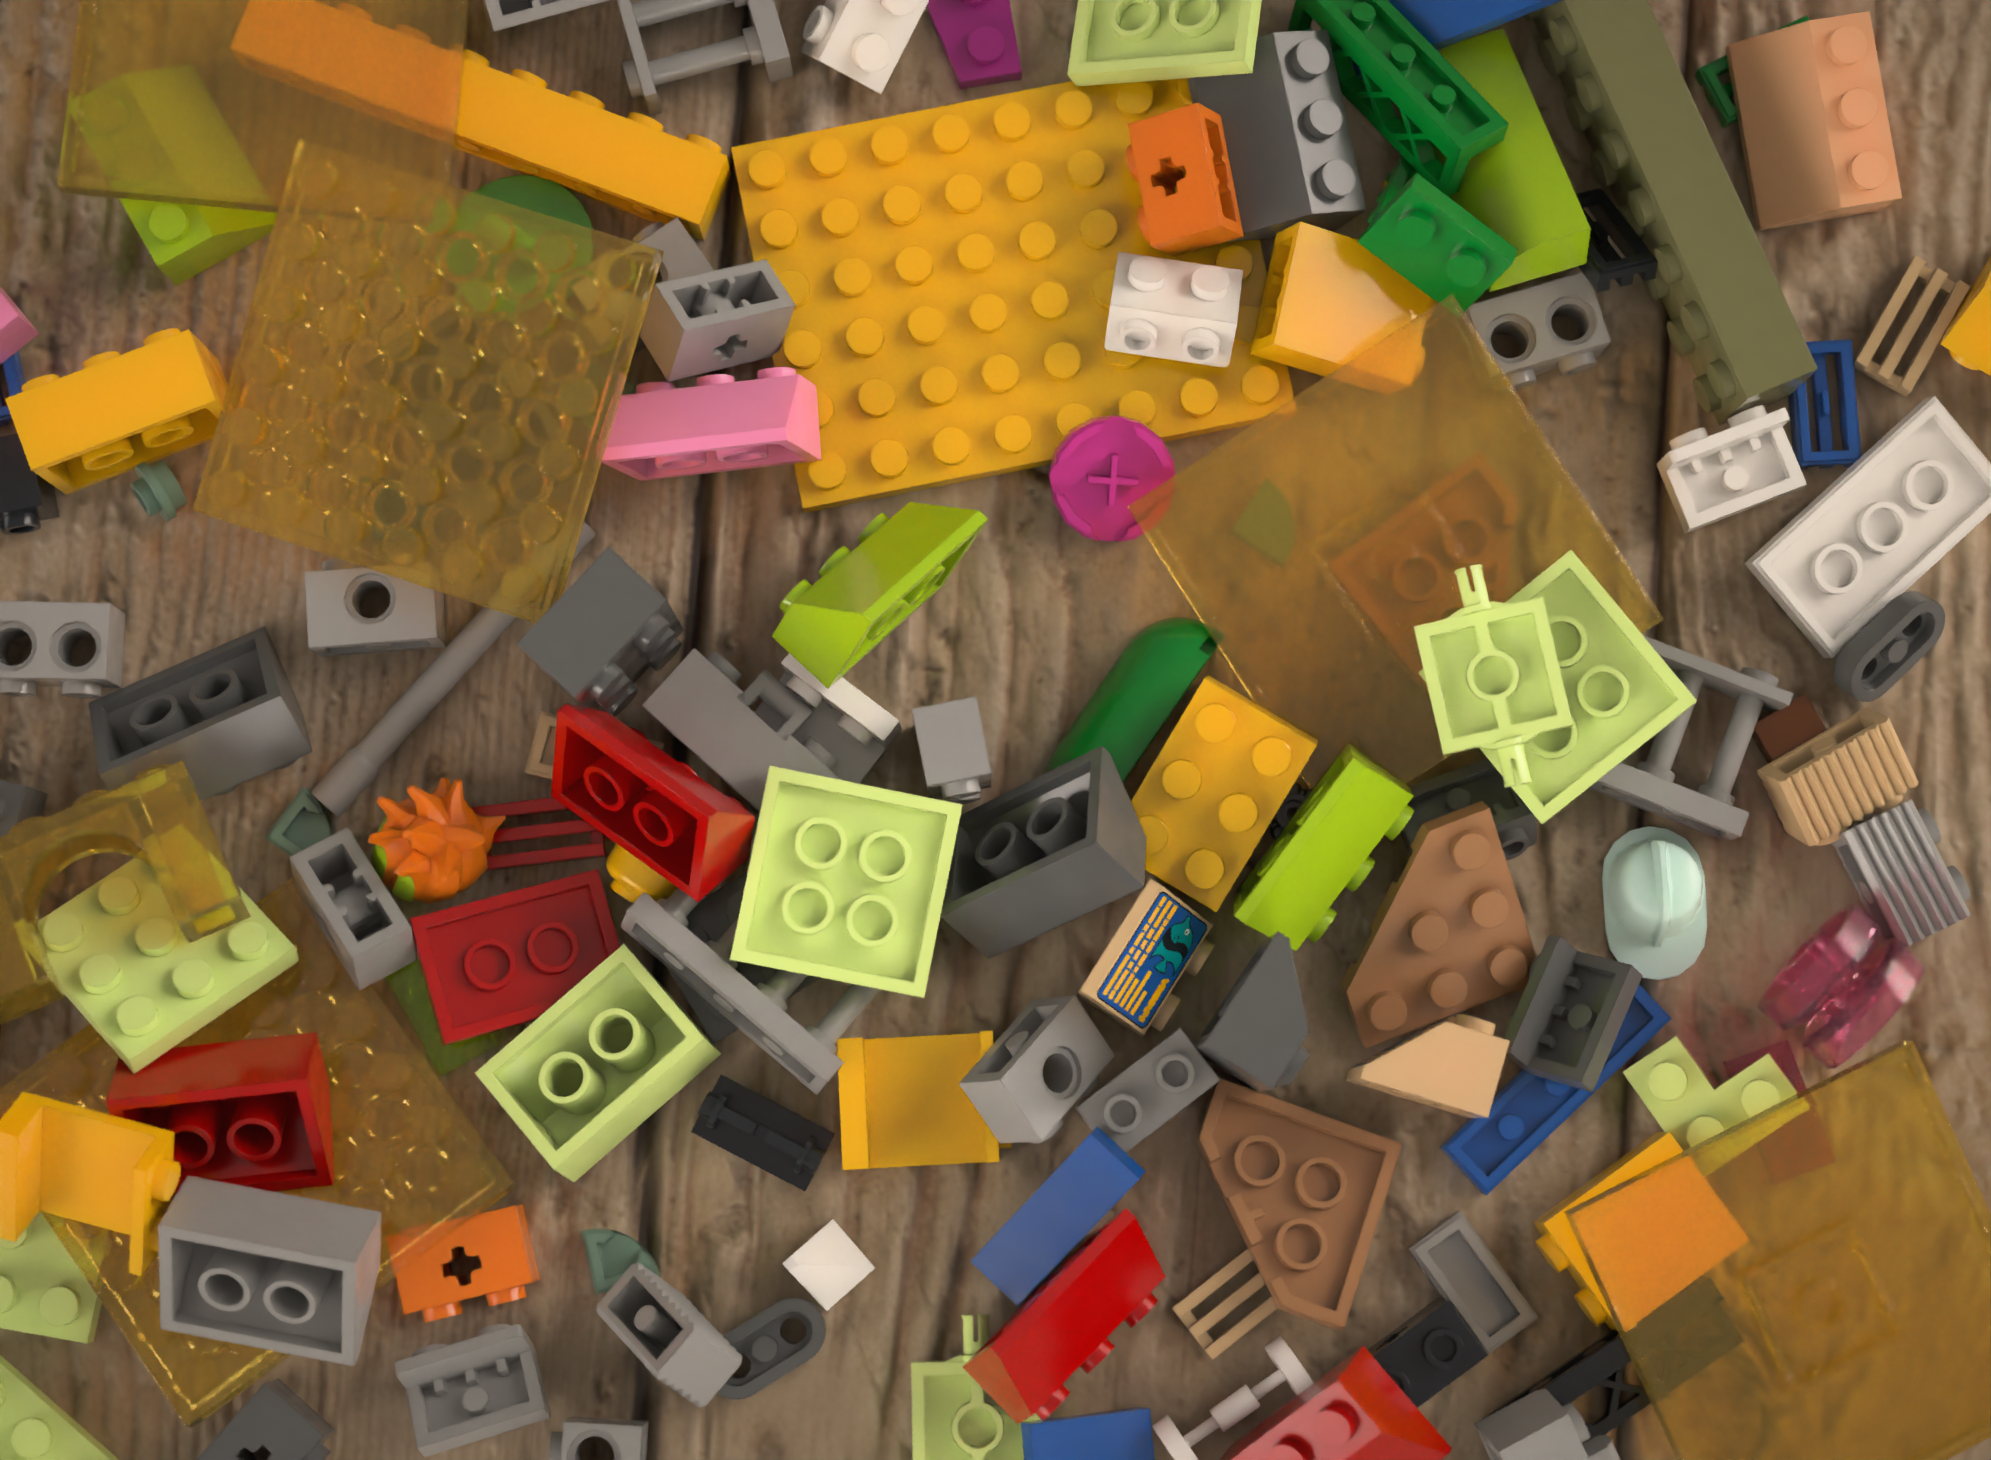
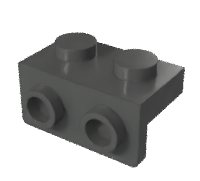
(1570, 1014)

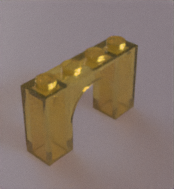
(151, 819)

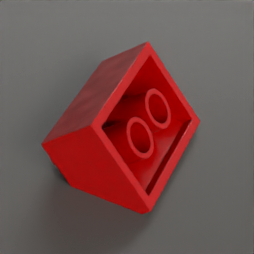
(648, 801)
(238, 1110)
(1069, 1320)
(1345, 1416)

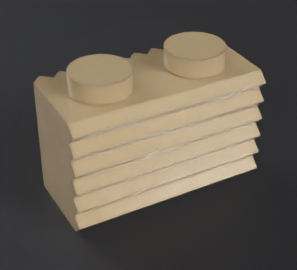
(1839, 778)

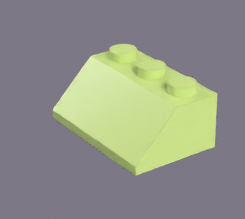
(597, 1064)

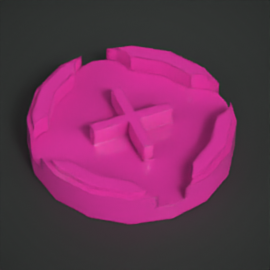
(1103, 471)

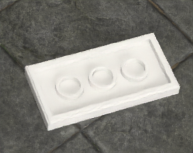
(1877, 527)

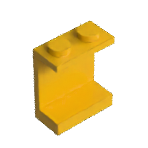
(907, 1104)
(85, 1170)

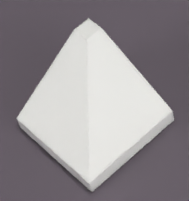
(829, 1265)

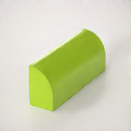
(1520, 182)

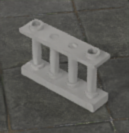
(760, 44)
(1711, 806)
(753, 1009)

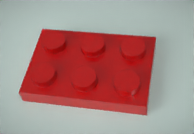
(511, 953)

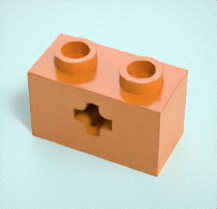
(1205, 202)
(505, 1258)

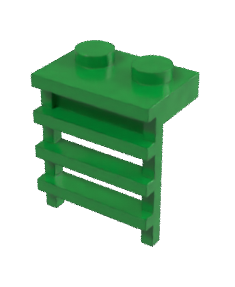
(1434, 239)

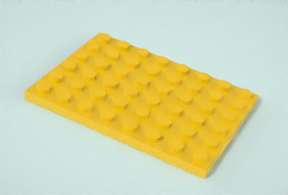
(965, 286)

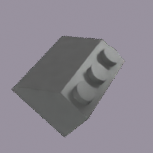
(1287, 136)
(217, 712)
(1044, 855)
(1260, 1021)

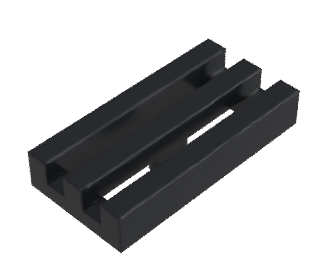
(1602, 259)

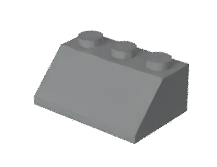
(268, 1269)

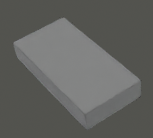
(1472, 1281)

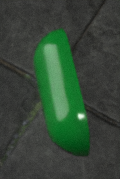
(1138, 693)

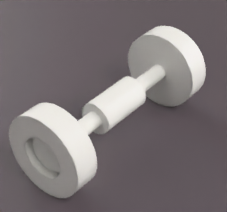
(1238, 1404)

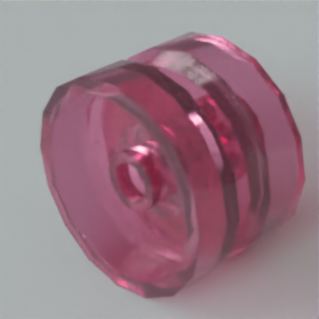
(1841, 986)

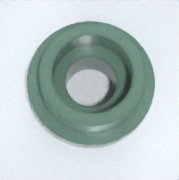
(158, 490)

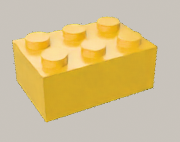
(120, 410)
(1216, 790)

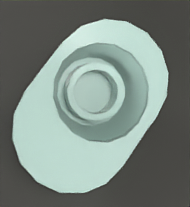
(1654, 902)

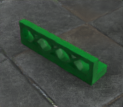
(1407, 69)

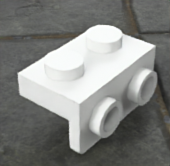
(862, 36)
(1173, 309)
(1730, 469)

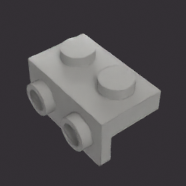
(473, 1388)

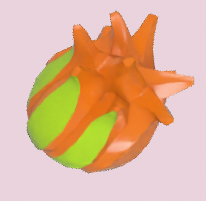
(431, 843)

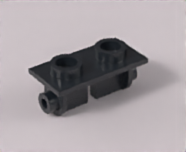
(762, 1132)

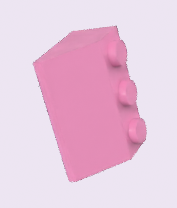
(715, 426)

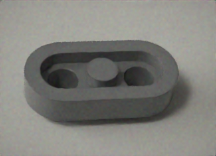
(1889, 646)
(767, 1348)

